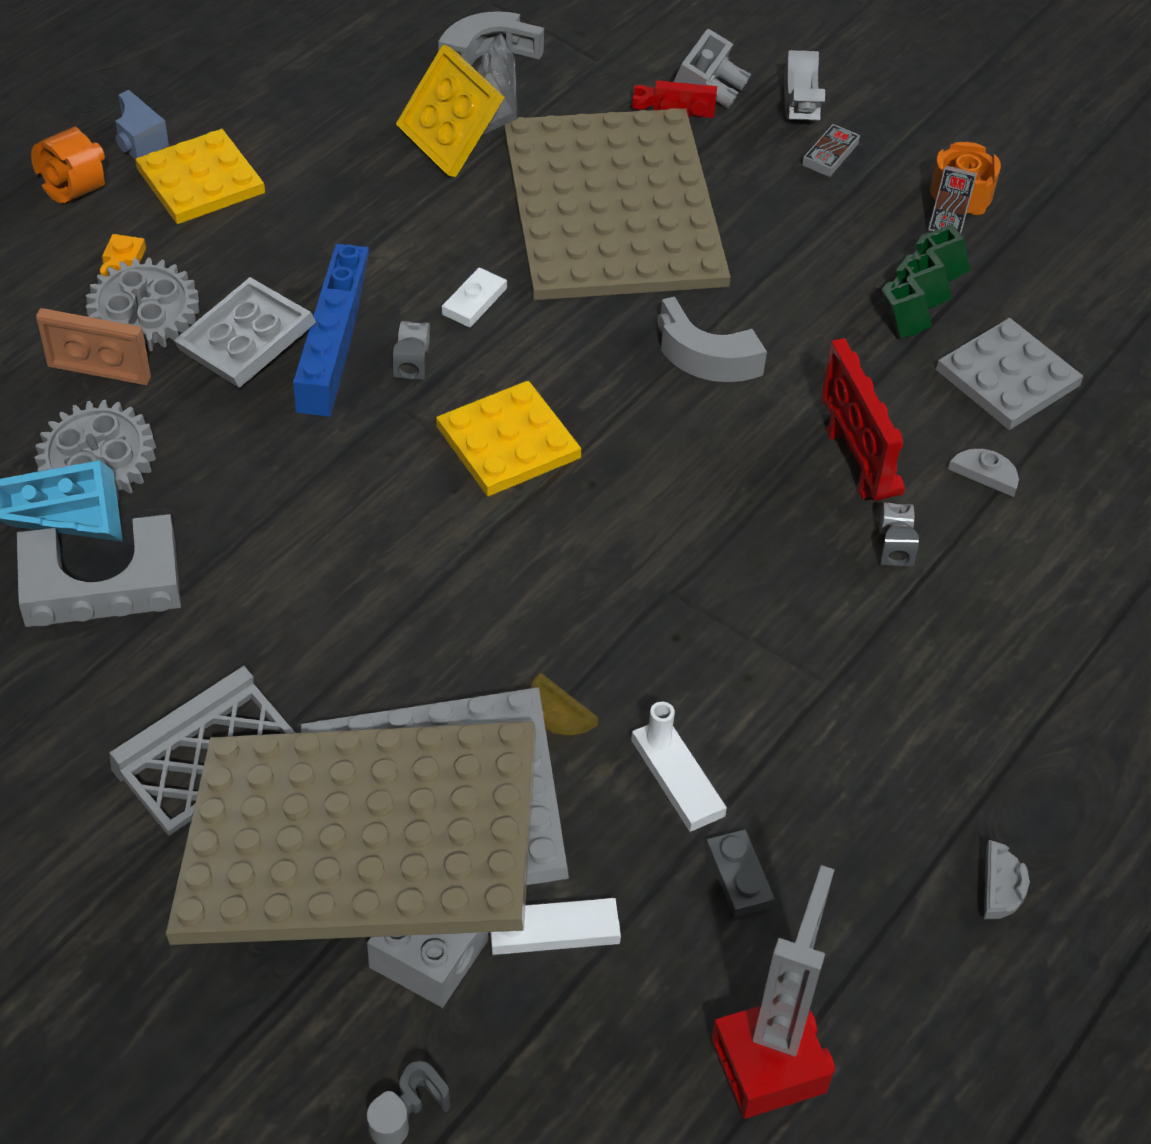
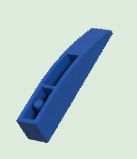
(331, 335)

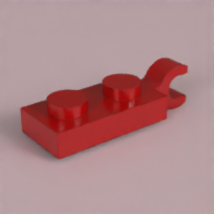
(696, 98)

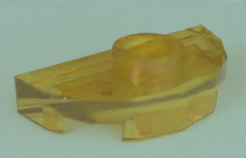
(561, 711)

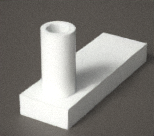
(677, 769)
(562, 927)

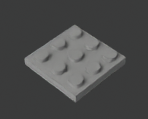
(245, 332)
(1009, 373)

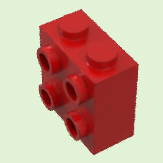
(764, 1076)

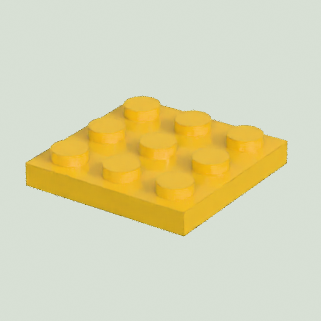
(449, 110)
(200, 176)
(508, 438)

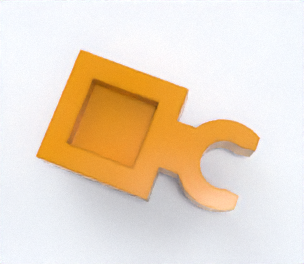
(122, 249)

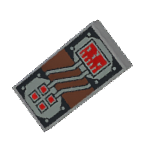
(831, 150)
(953, 198)

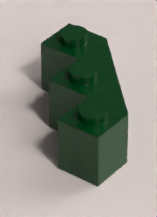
(924, 280)

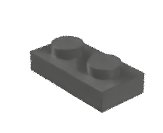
(740, 873)

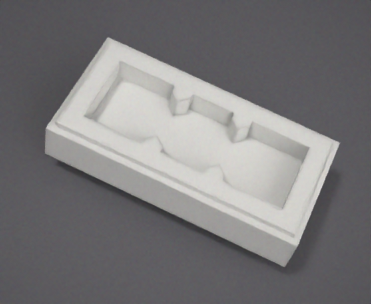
(474, 297)

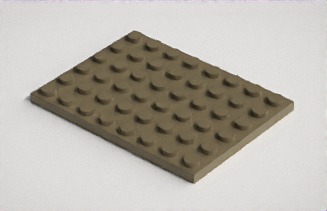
(613, 204)
(358, 835)

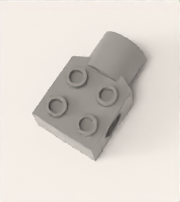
(426, 963)

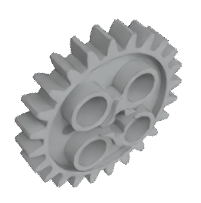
(147, 298)
(100, 434)

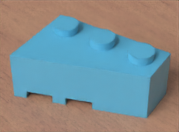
(68, 498)

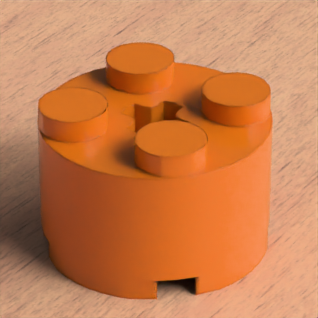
(972, 158)
(69, 165)

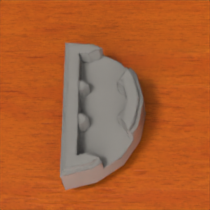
(986, 468)
(1004, 882)

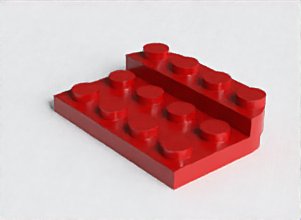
(862, 423)

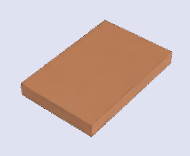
(94, 346)

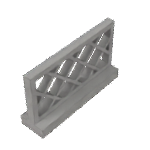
(177, 730)
(793, 978)

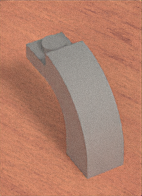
(475, 33)
(801, 89)
(705, 354)

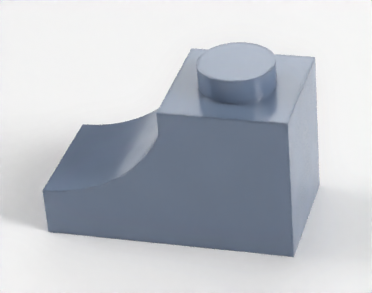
(139, 128)

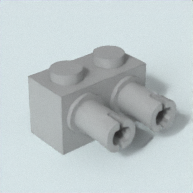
(708, 62)

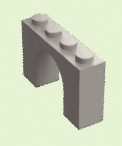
(144, 586)

